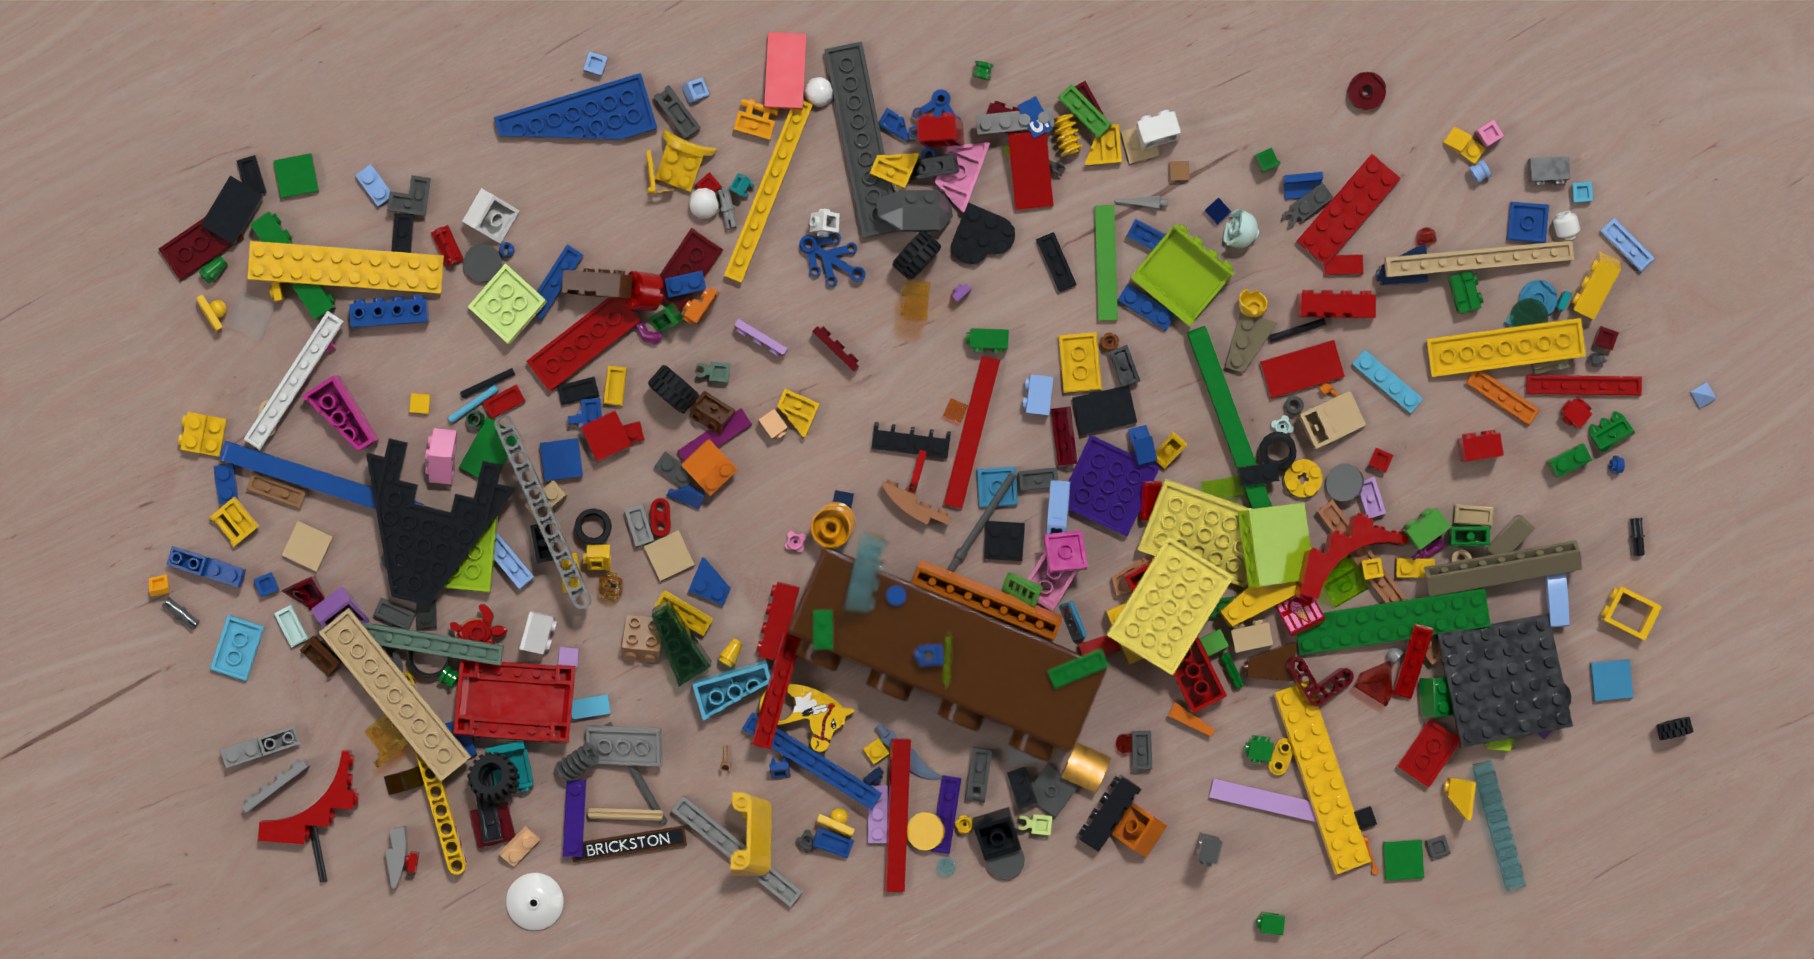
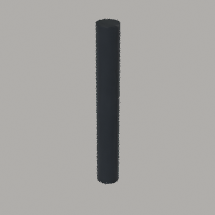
(1297, 330)
(487, 383)
(318, 854)

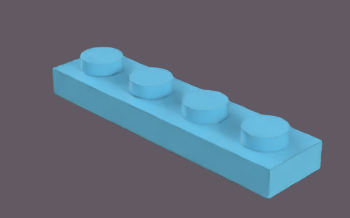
(1387, 381)

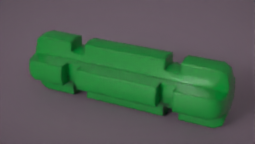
(1231, 670)

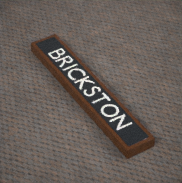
(632, 843)

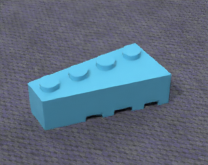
(730, 686)

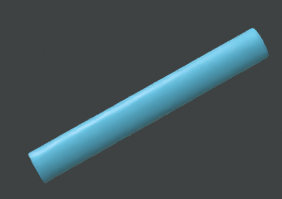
(474, 403)

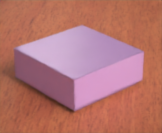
(568, 656)

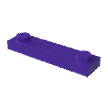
(574, 818)

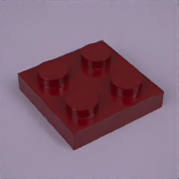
(506, 825)

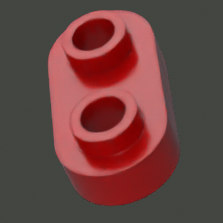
(660, 517)

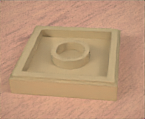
(307, 546)
(669, 555)

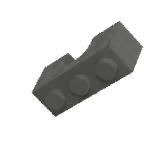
(1208, 849)

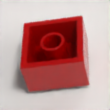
(1480, 447)

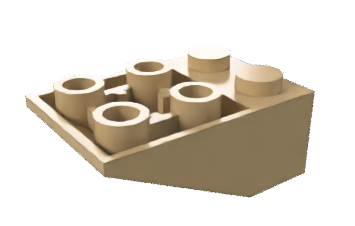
(1332, 419)

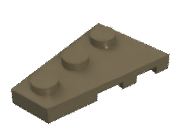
(1247, 340)

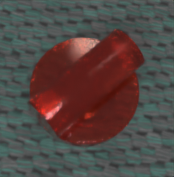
(1425, 236)
(1124, 743)

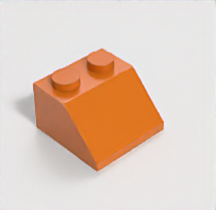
(709, 467)
(1139, 829)

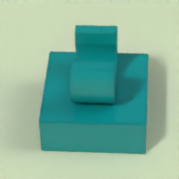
(740, 185)

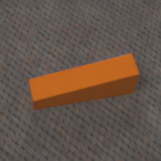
(1184, 716)

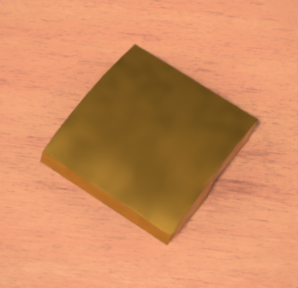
(1086, 767)

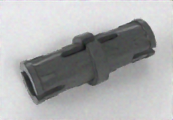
(180, 613)

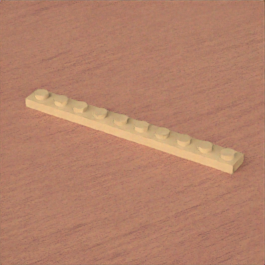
(1479, 258)

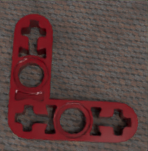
(1314, 687)

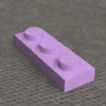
(760, 338)
(878, 817)

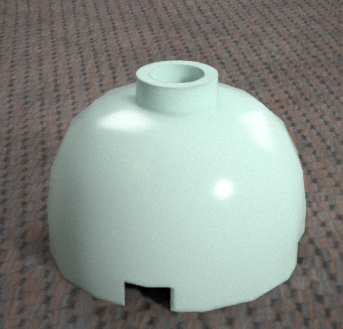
(1241, 230)

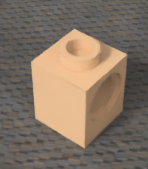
(774, 424)

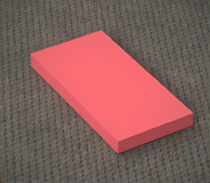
(785, 70)

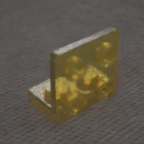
(386, 738)

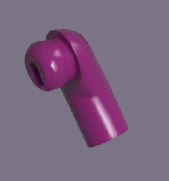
(648, 336)

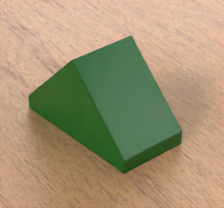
(666, 318)

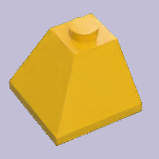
(1461, 794)

